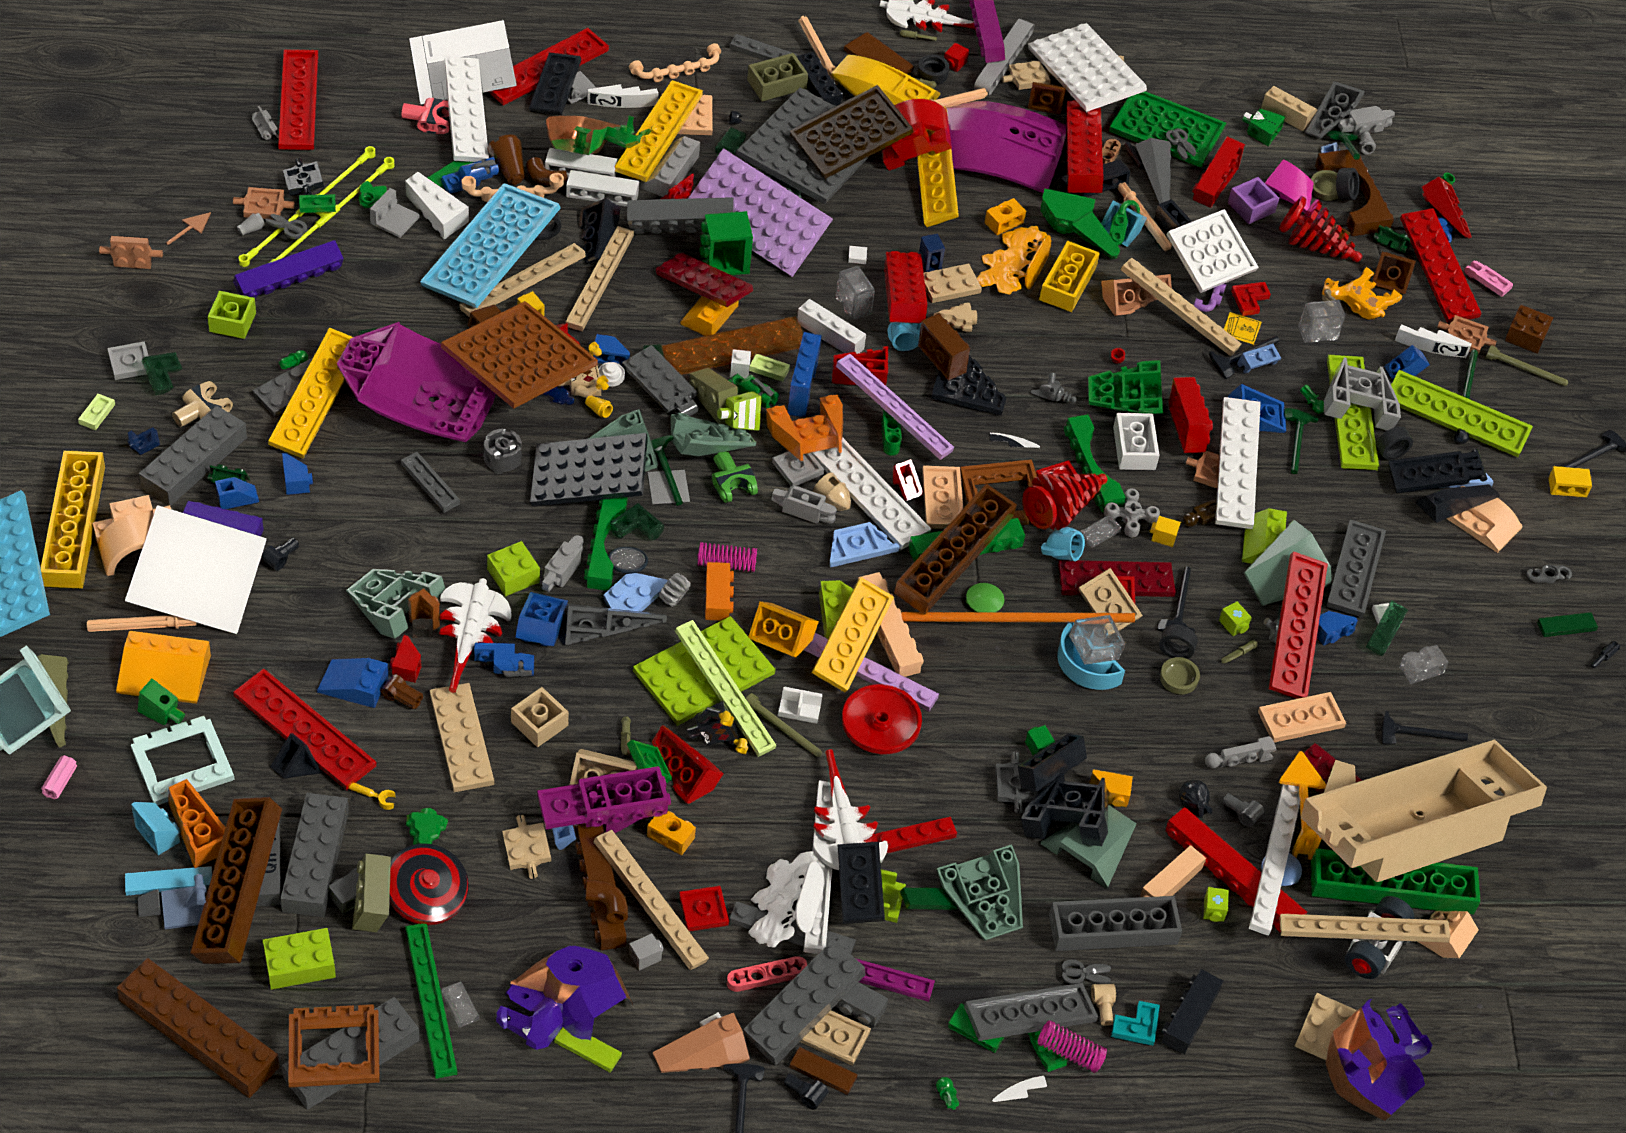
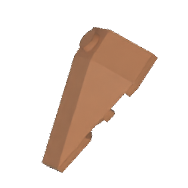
(1126, 295)
(705, 1048)

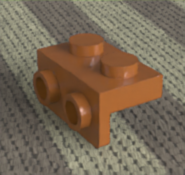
(424, 606)

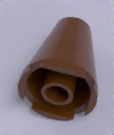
(509, 157)

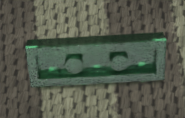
(1386, 628)

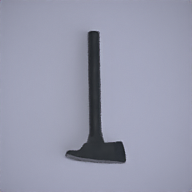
(1223, 363)
(1614, 442)
(1178, 619)
(1390, 728)
(744, 1073)

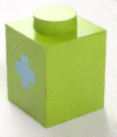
(1235, 619)
(1215, 904)

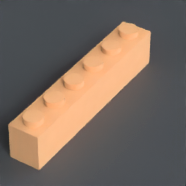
(895, 635)

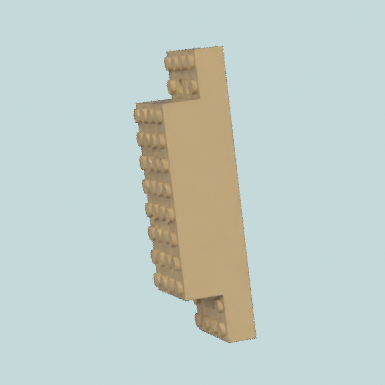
(1424, 810)

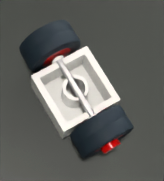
(1371, 957)

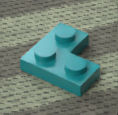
(1138, 1029)

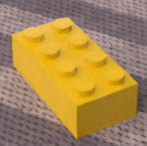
(1069, 276)

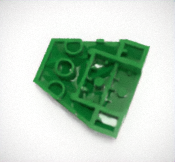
(1129, 389)

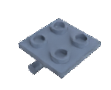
(184, 905)

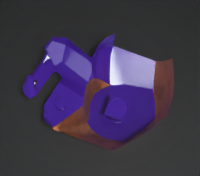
(564, 992)
(1371, 1067)

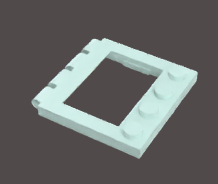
(201, 778)

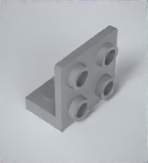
(391, 216)

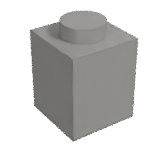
(645, 951)

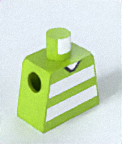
(742, 411)

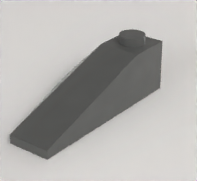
(1336, 105)

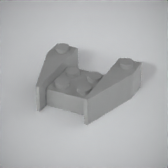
(1365, 389)

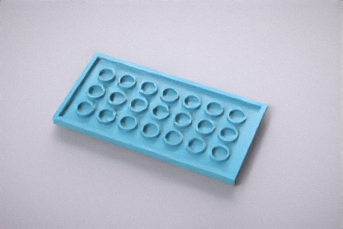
(490, 245)
(21, 579)

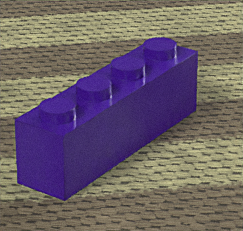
(228, 518)

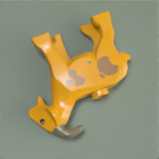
(1360, 296)

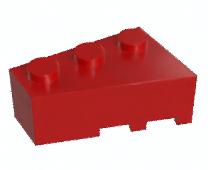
(874, 361)

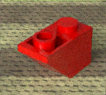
(407, 660)

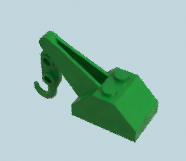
(1075, 214)

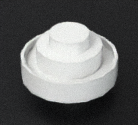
(613, 372)

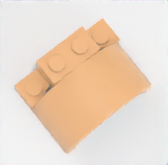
(124, 531)

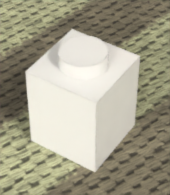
(740, 363)

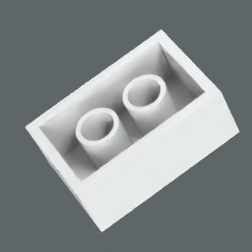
(1136, 441)

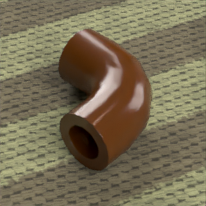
(542, 175)
(610, 896)

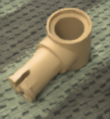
(1104, 997)

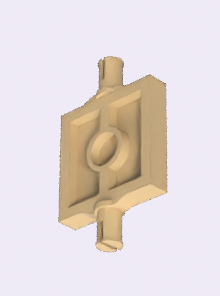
(1026, 73)
(526, 846)

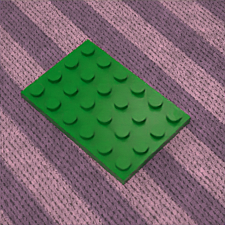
(1152, 117)

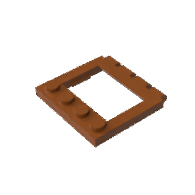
(997, 473)
(345, 1072)

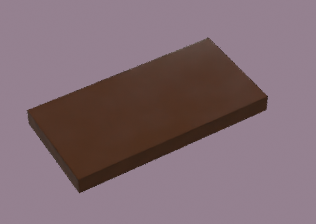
(872, 48)

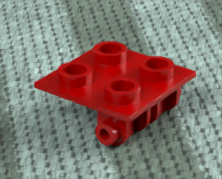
(681, 190)

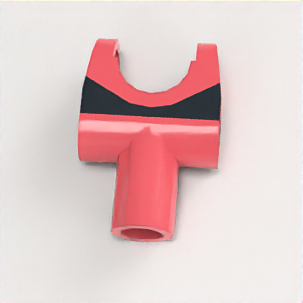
(429, 115)

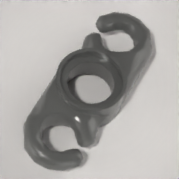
(1543, 578)

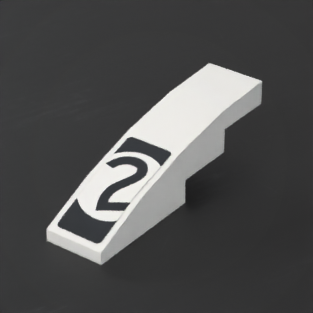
(622, 98)
(1438, 343)

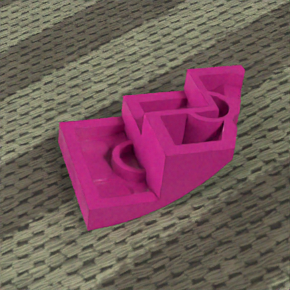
(1291, 183)

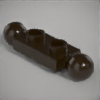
(1203, 513)

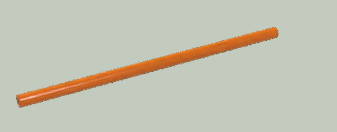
(1010, 617)

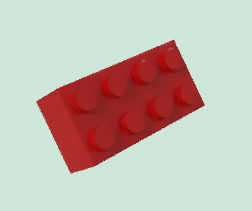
(1190, 415)

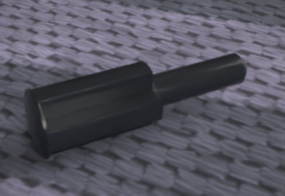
(1606, 653)

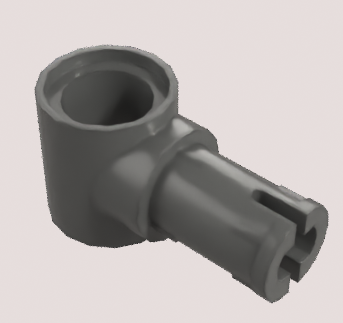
(1247, 812)

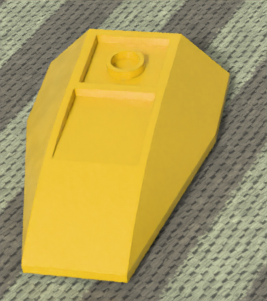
(861, 74)

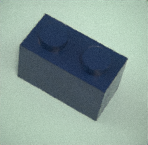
(931, 252)

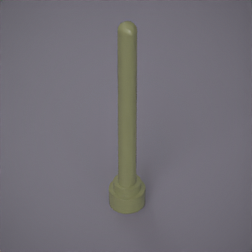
(1494, 353)
(756, 706)

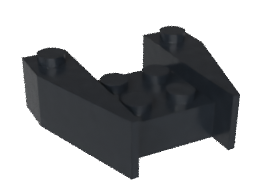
(1069, 803)

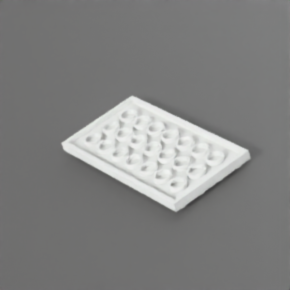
(1087, 67)

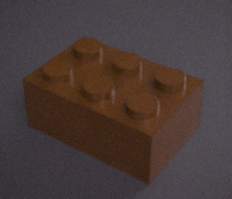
(943, 346)

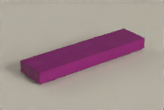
(897, 981)

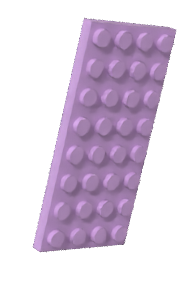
(780, 221)

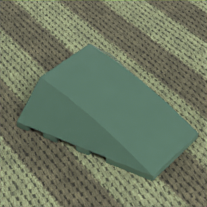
(1269, 570)
(1101, 859)

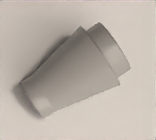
(1367, 144)
(251, 224)

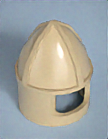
(835, 492)

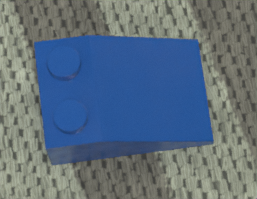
(1271, 409)
(541, 619)
(355, 680)

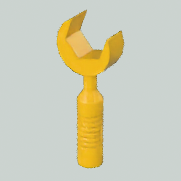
(370, 793)

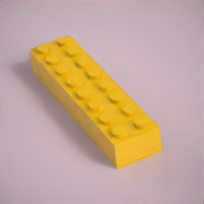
(72, 519)

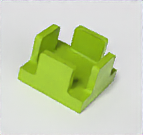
(891, 895)

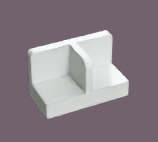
(800, 705)

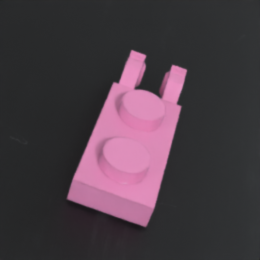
(1488, 278)

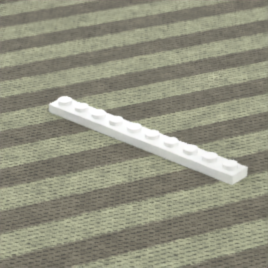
(1275, 860)
(816, 939)

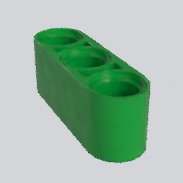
(890, 434)

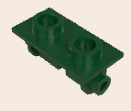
(1399, 241)
(222, 472)

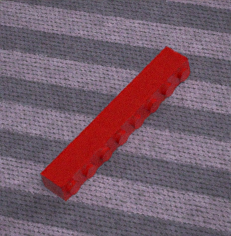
(1225, 861)

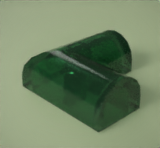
(157, 370)
(637, 518)

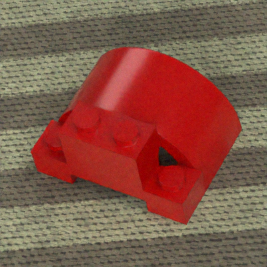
(921, 115)

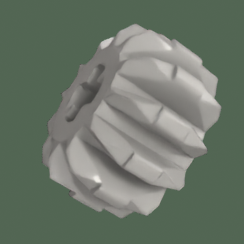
(674, 589)

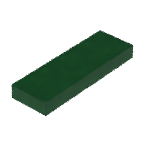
(1567, 624)
(927, 898)

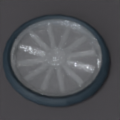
(628, 560)

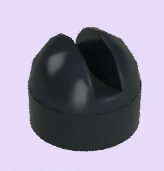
(734, 117)
(1461, 436)

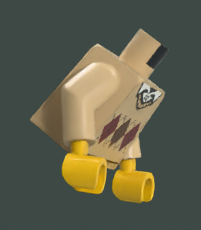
(589, 382)

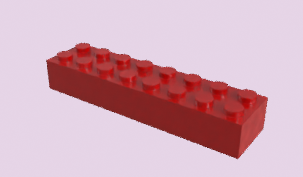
(1084, 149)

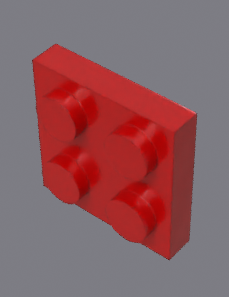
(704, 908)

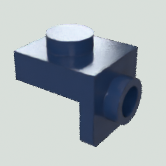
(145, 441)

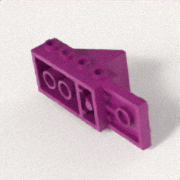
(606, 800)

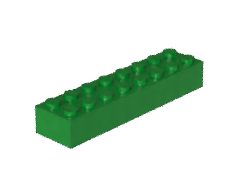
(1430, 887)

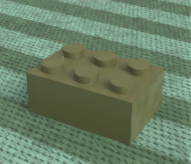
(777, 76)

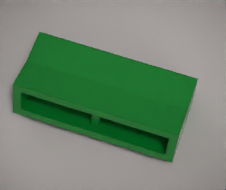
(961, 1024)

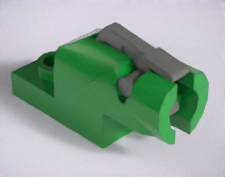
(752, 384)

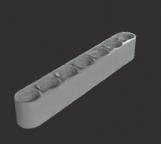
(1013, 45)

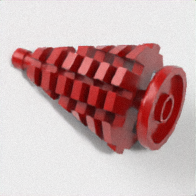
(1314, 228)
(1059, 497)

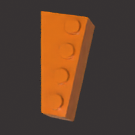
(197, 823)

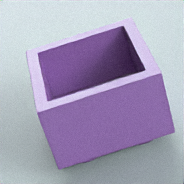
(1253, 200)

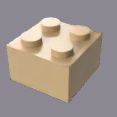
(539, 717)

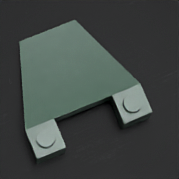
(385, 597)

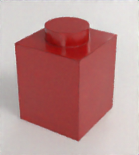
(956, 57)

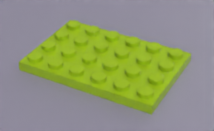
(679, 682)

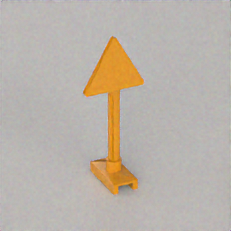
(1303, 774)

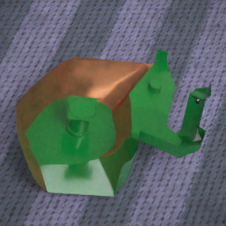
(589, 135)

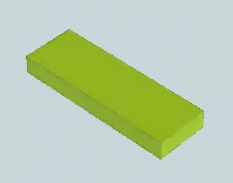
(593, 1050)

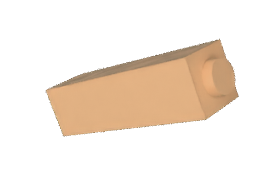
(1175, 874)

